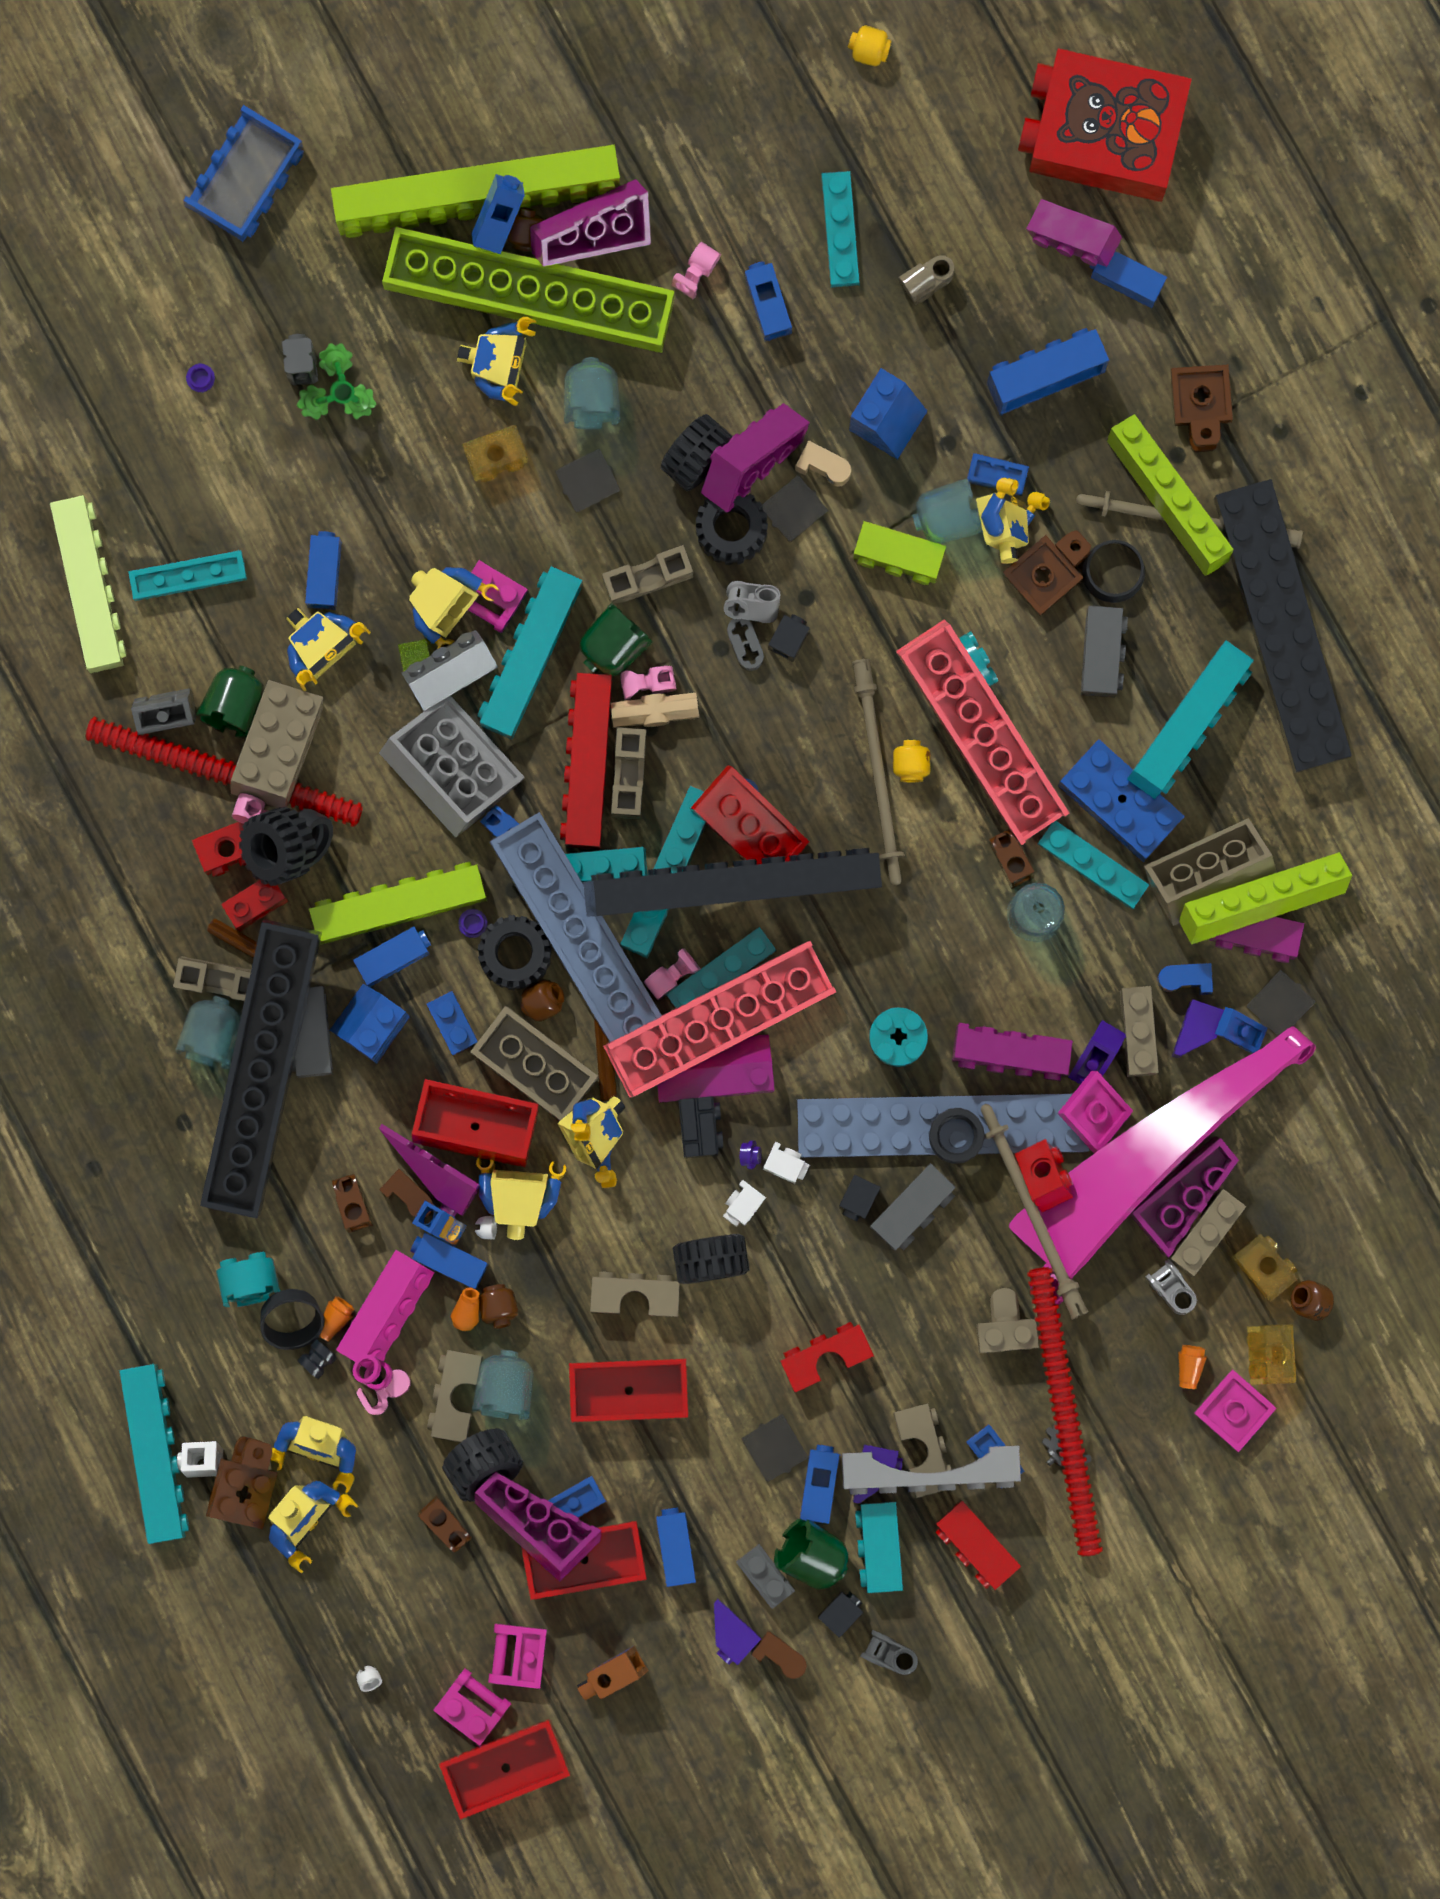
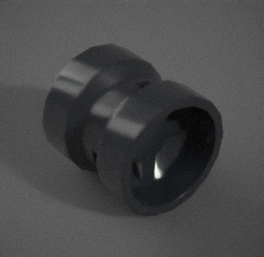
(317, 1359)

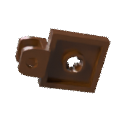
(1205, 416)
(1057, 559)
(247, 1469)

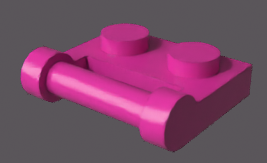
(508, 598)
(527, 1656)
(465, 1714)

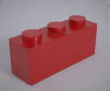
(976, 1546)

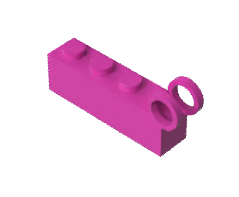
(383, 1317)

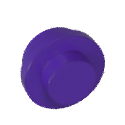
(200, 378)
(472, 923)
(750, 1154)

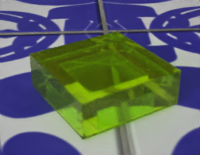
(413, 652)

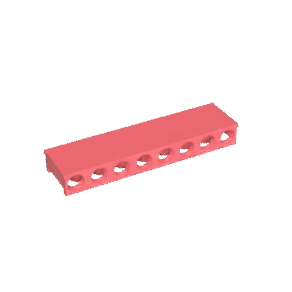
(982, 731)
(719, 1019)

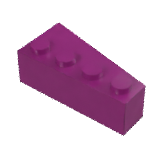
(596, 227)
(753, 455)
(1011, 1051)
(1183, 1195)
(544, 1531)

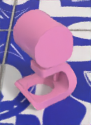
(701, 263)
(658, 680)
(247, 807)
(665, 979)
(398, 1386)

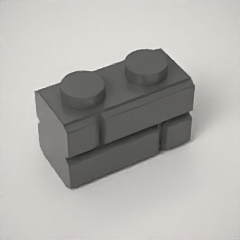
(300, 360)
(164, 711)
(764, 1576)

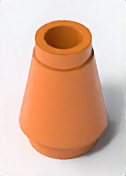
(466, 1311)
(336, 1316)
(1191, 1365)

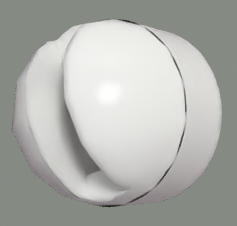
(487, 1227)
(368, 1679)

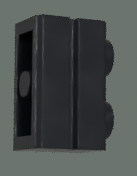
(699, 1127)

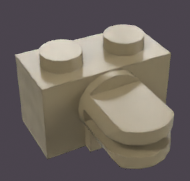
(1006, 1329)

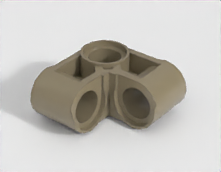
(922, 281)

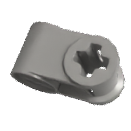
(755, 602)
(1171, 1287)

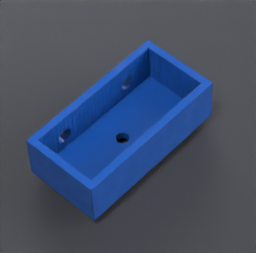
(1047, 371)
(1137, 823)

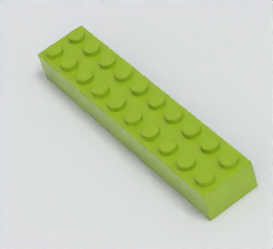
(463, 190)
(522, 287)

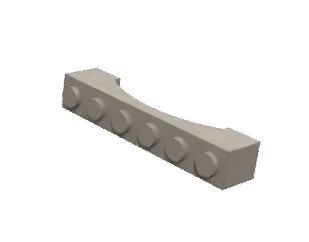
(998, 1466)

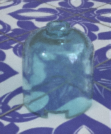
(591, 395)
(946, 513)
(1029, 923)
(210, 1032)
(504, 1386)

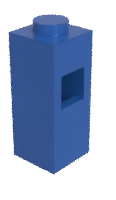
(498, 213)
(1130, 279)
(767, 301)
(323, 571)
(392, 956)
(448, 1260)
(819, 1484)
(675, 1547)

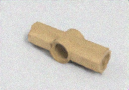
(654, 710)

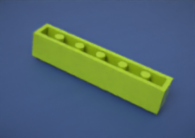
(1170, 495)
(1265, 898)
(398, 904)

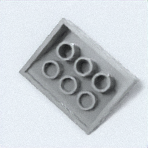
(451, 765)

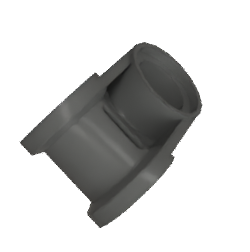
(888, 1653)

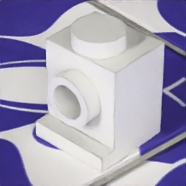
(786, 1164)
(743, 1204)
(193, 1452)

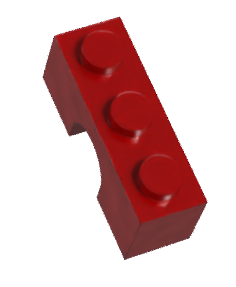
(848, 1344)

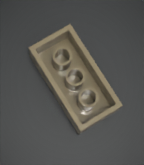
(277, 744)
(1209, 867)
(534, 1064)

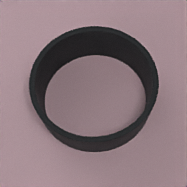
(1105, 596)
(295, 1339)

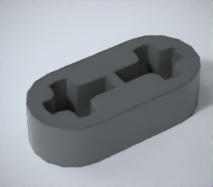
(738, 645)

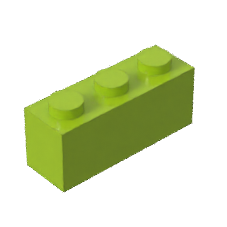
(899, 553)

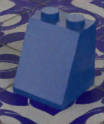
(887, 414)
(370, 1023)

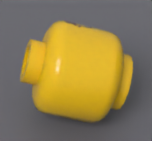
(870, 45)
(911, 761)

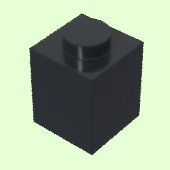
(789, 637)
(858, 1198)
(841, 1613)

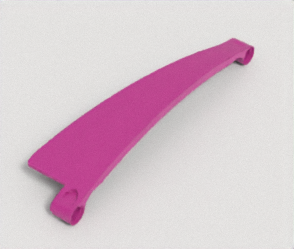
(1135, 1162)

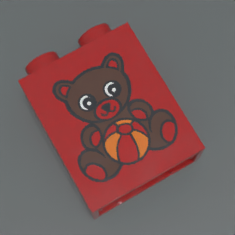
(1106, 124)

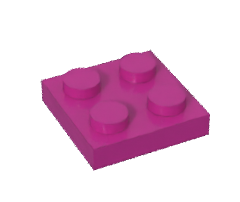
(1095, 1111)
(1235, 1410)

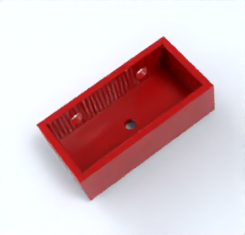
(450, 1111)
(600, 1394)
(611, 1562)
(478, 1778)

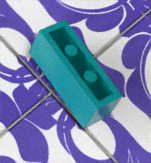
(879, 1547)

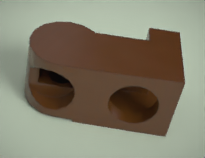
(1011, 859)
(407, 1191)
(351, 1203)
(444, 1524)
(790, 1661)

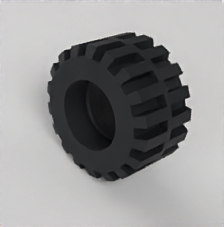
(690, 454)
(736, 550)
(277, 846)
(499, 932)
(711, 1258)
(478, 1459)

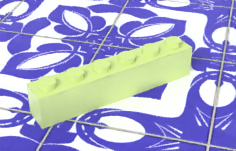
(87, 584)

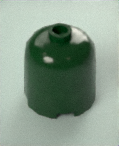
(613, 642)
(232, 701)
(812, 1555)

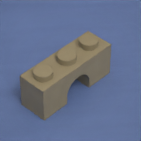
(638, 580)
(629, 773)
(211, 977)
(1139, 1031)
(1207, 1233)
(609, 1292)
(447, 1420)
(919, 1424)

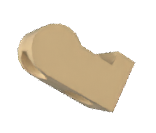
(825, 463)

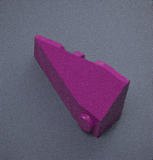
(733, 1072)
(443, 1181)

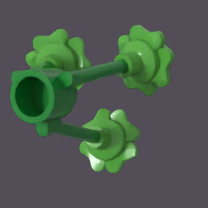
(356, 400)

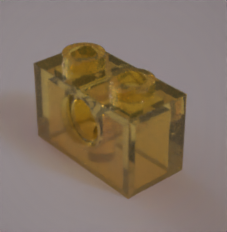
(507, 441)
(1249, 1261)
(1271, 1354)

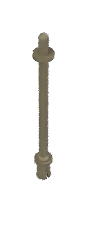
(1106, 504)
(866, 690)
(1067, 1287)

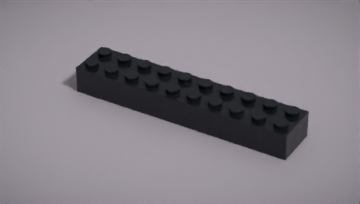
(1282, 626)
(732, 884)
(261, 1068)

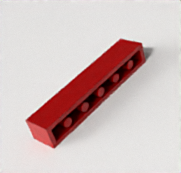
(588, 761)

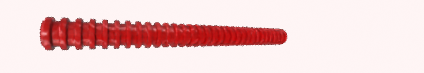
(212, 767)
(1064, 1412)

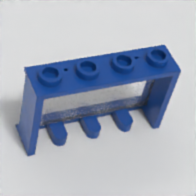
(245, 174)

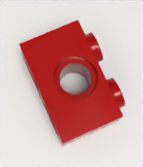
(209, 847)
(253, 904)
(1034, 1164)

